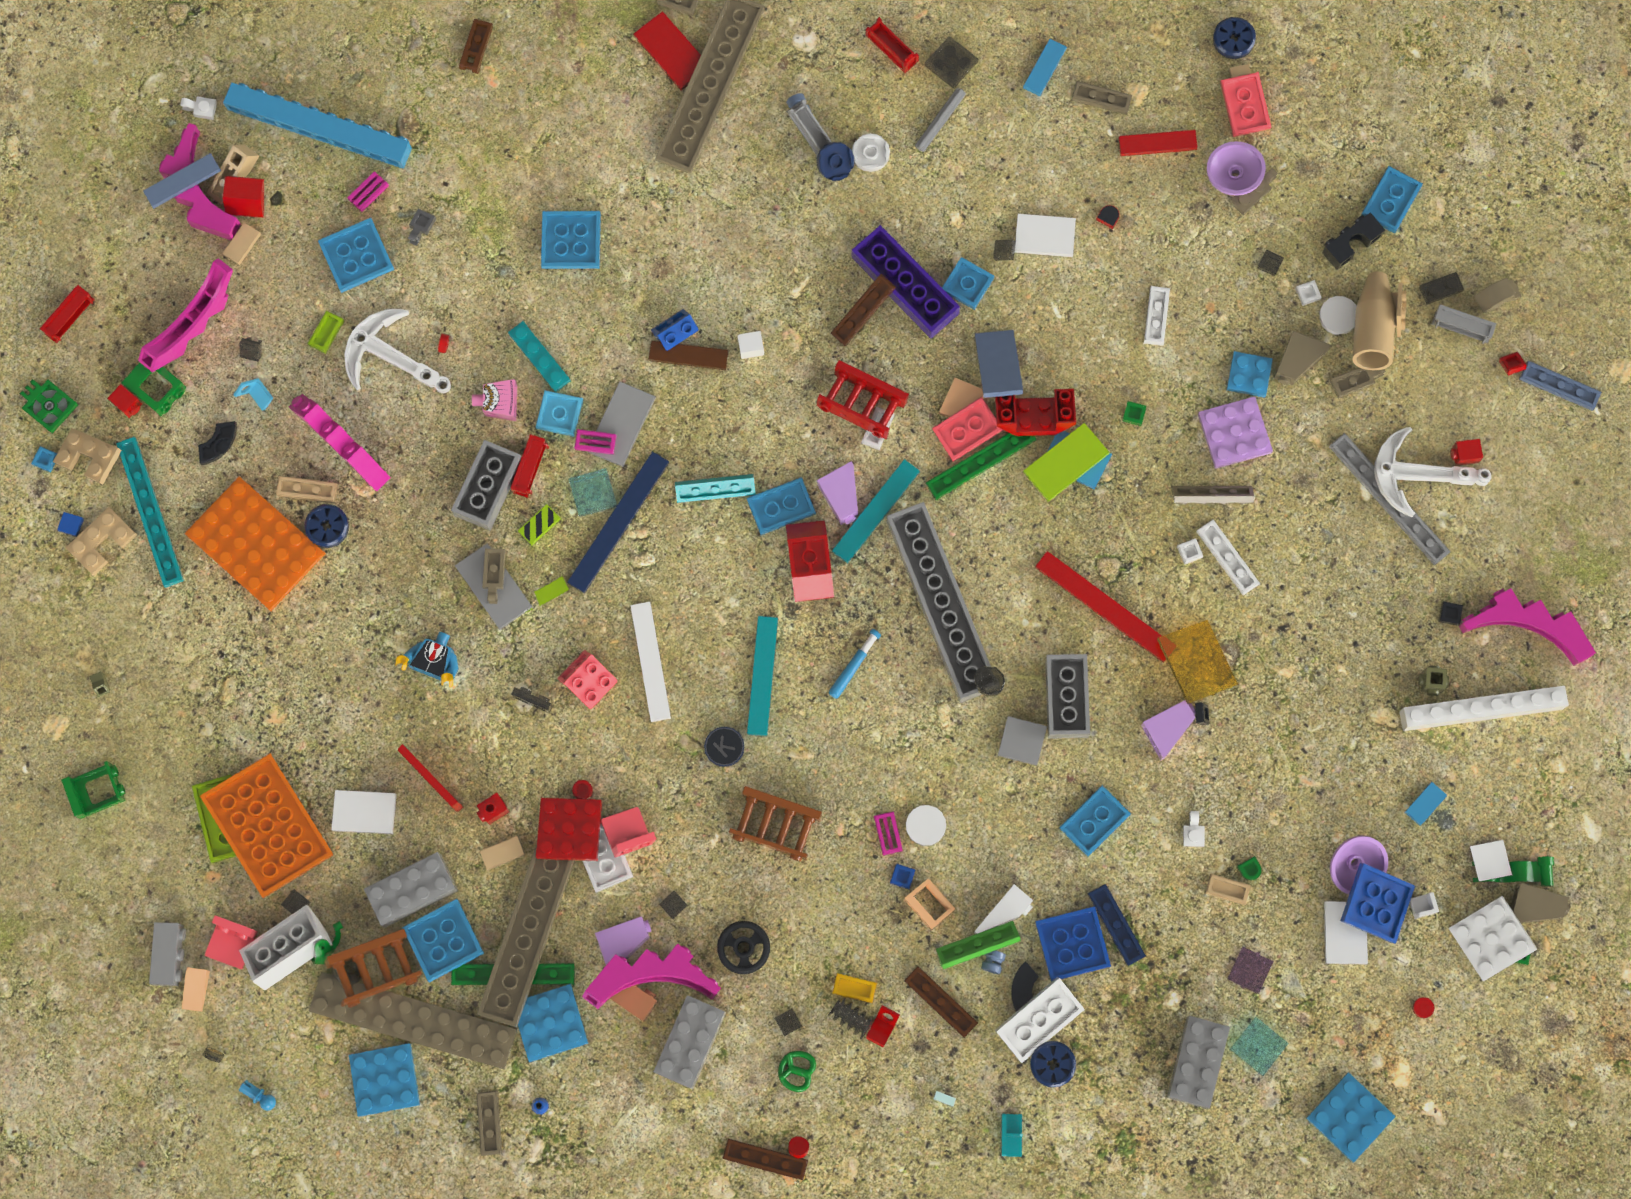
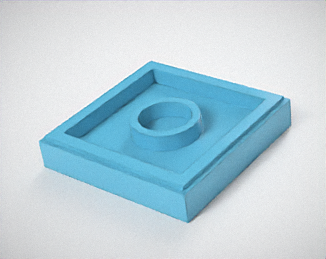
(559, 413)

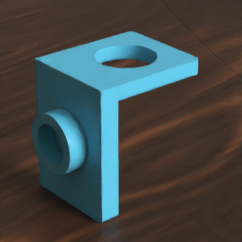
(257, 391)

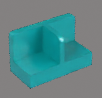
(1011, 1135)

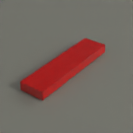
(1157, 143)

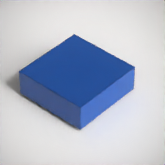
(70, 524)
(902, 876)

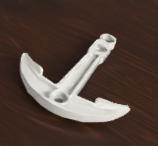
(372, 344)
(1408, 471)

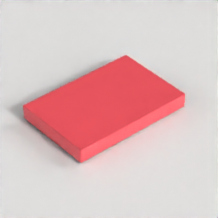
(1245, 104)
(967, 429)

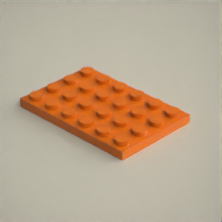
(255, 543)
(266, 825)

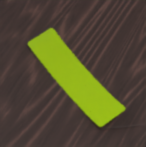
(551, 591)

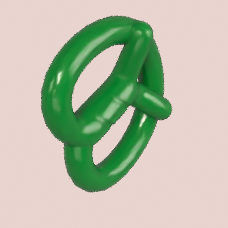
(806, 1073)

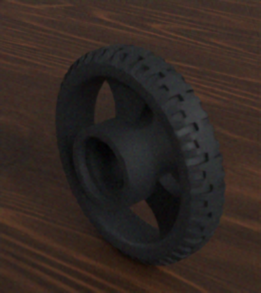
(758, 937)

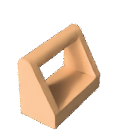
(920, 910)

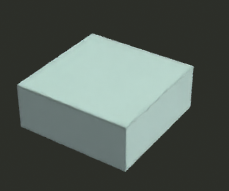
(943, 1098)

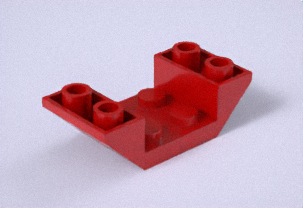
(1036, 415)
(810, 561)

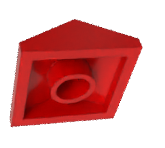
(244, 196)

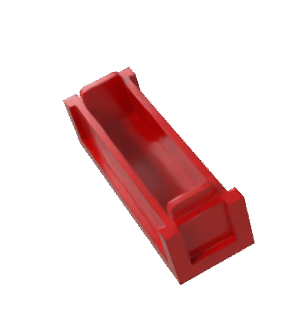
(891, 46)
(66, 314)
(528, 466)

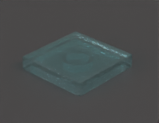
(592, 492)
(1259, 1046)

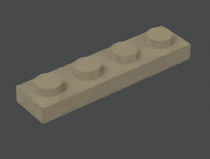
(1213, 494)

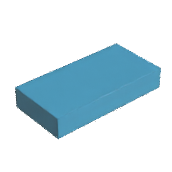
(1425, 803)

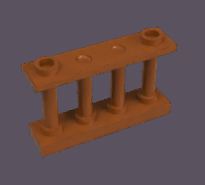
(790, 810)
(357, 954)

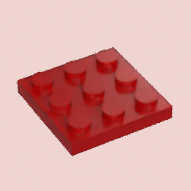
(569, 829)

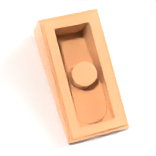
(195, 989)

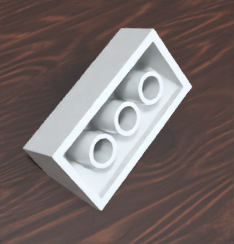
(283, 947)

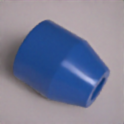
(545, 1106)

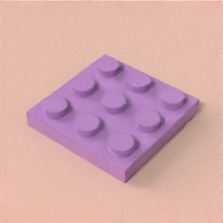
(1235, 432)

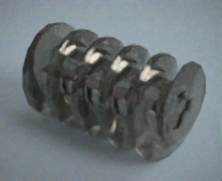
(851, 1017)

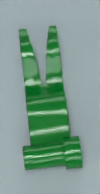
(1528, 871)

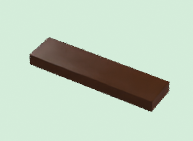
(863, 310)
(689, 355)
(941, 1002)
(765, 1159)

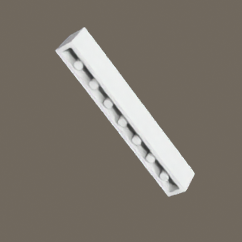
(1483, 708)

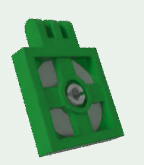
(48, 404)

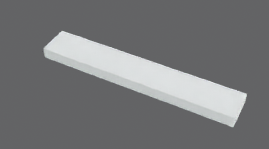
(650, 662)

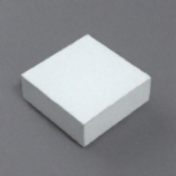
(1308, 292)
(1190, 551)

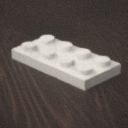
(1039, 1019)

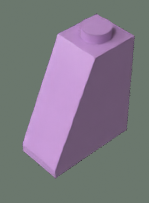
(840, 493)
(1168, 727)
(623, 938)

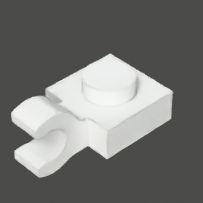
(202, 108)
(1193, 834)

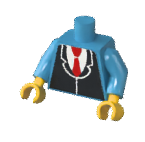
(432, 659)

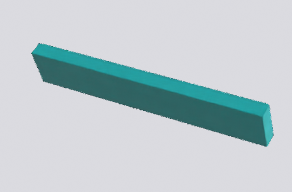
(876, 511)
(762, 676)

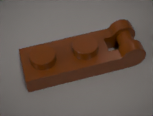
(476, 45)

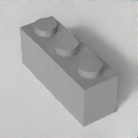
(167, 954)

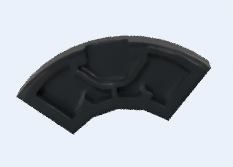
(219, 443)
(1022, 986)

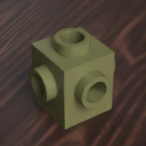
(1438, 675)

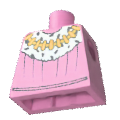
(498, 400)

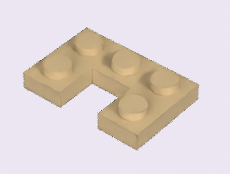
(101, 453)
(85, 544)

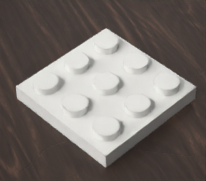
(1492, 938)

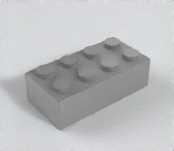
(486, 485)
(1067, 696)
(411, 889)
(689, 1042)
(1198, 1062)

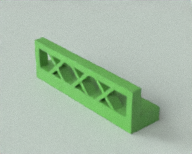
(978, 945)

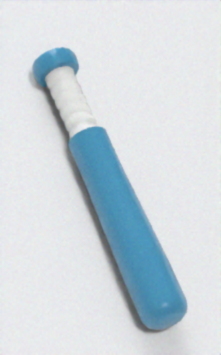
(847, 674)

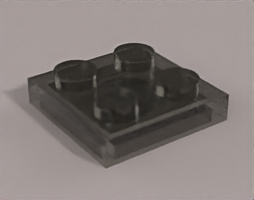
(951, 62)

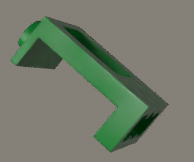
(140, 374)
(78, 794)

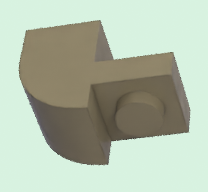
(1497, 294)

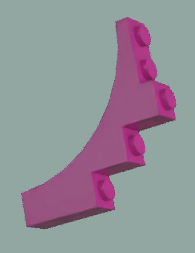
(203, 213)
(191, 322)
(340, 441)
(1561, 631)
(649, 968)

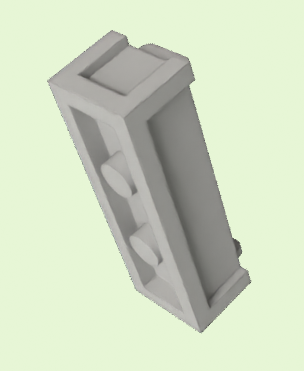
(808, 126)
(1464, 323)

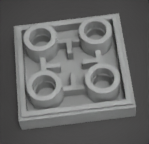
(1022, 741)

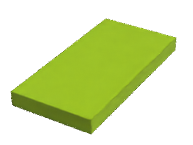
(1066, 462)
(216, 843)

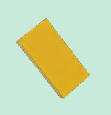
(854, 988)

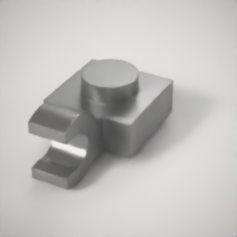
(421, 223)

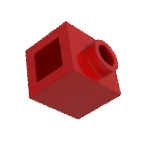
(125, 401)
(1467, 452)
(492, 809)

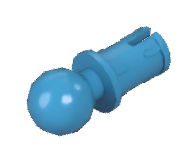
(267, 1101)

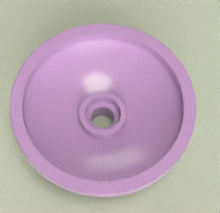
(1239, 159)
(1364, 850)

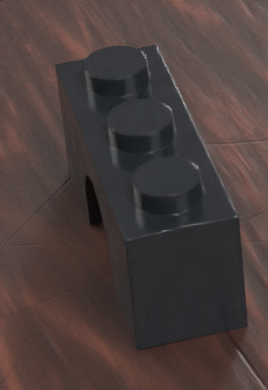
(1365, 229)

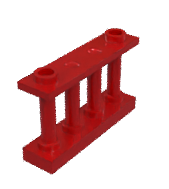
(862, 382)

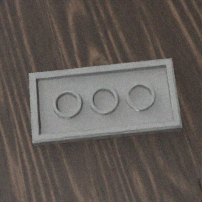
(625, 419)
(510, 601)

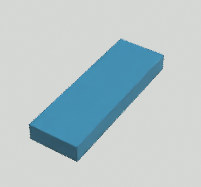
(1044, 67)

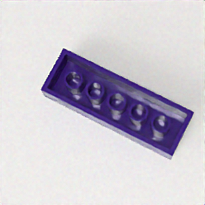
(915, 289)

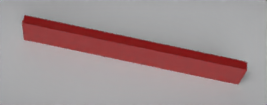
(1101, 604)

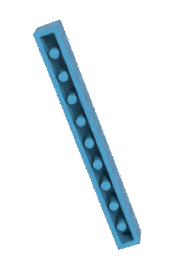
(317, 125)

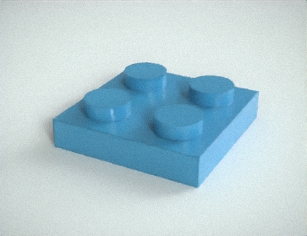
(968, 283)
(1249, 374)

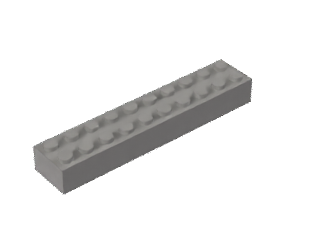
(939, 597)

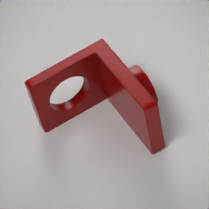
(882, 1026)

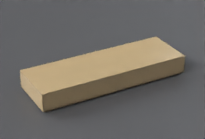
(306, 489)

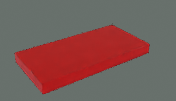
(669, 49)
(426, 774)

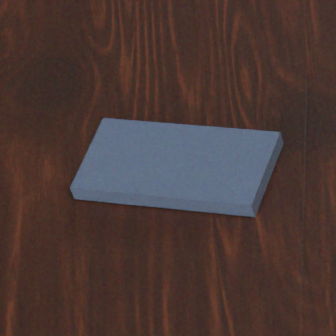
(998, 363)

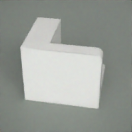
(750, 344)
(1424, 905)

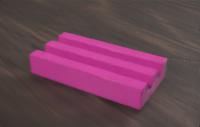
(363, 186)
(595, 442)
(892, 850)

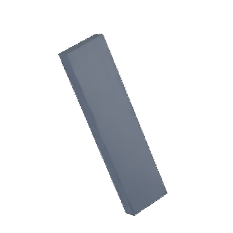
(182, 180)
(1560, 385)

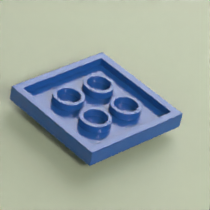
(1377, 903)
(1073, 943)

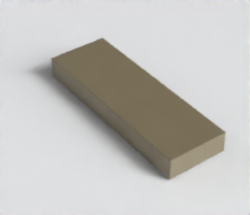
(1101, 97)
(489, 1123)

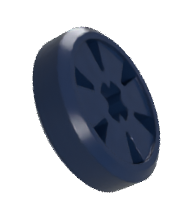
(1229, 47)
(324, 514)
(1061, 1074)

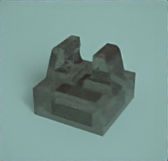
(250, 349)

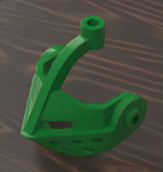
(323, 948)

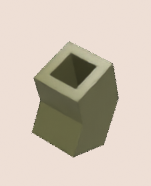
(100, 684)

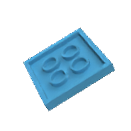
(571, 239)
(356, 255)
(443, 940)
(551, 1024)
(384, 1080)
(1350, 1117)

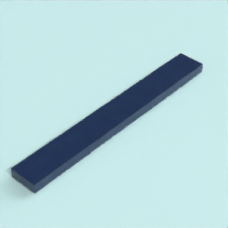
(618, 522)

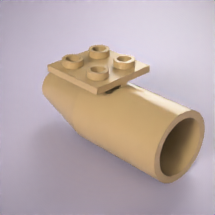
(1375, 322)

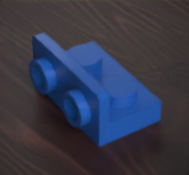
(675, 329)

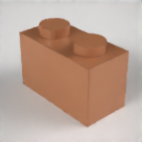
(636, 1001)

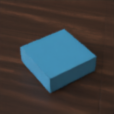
(44, 459)

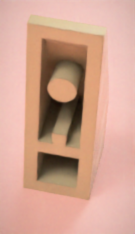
(237, 163)

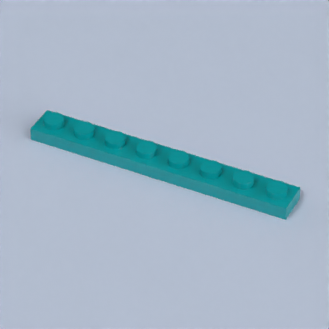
(150, 512)

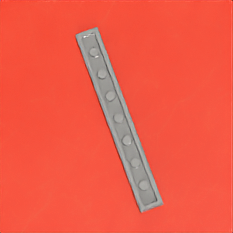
(1413, 526)

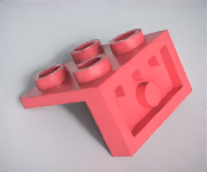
(587, 679)
(627, 832)
(228, 940)

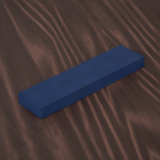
(1116, 925)

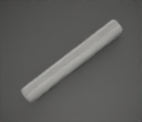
(940, 119)

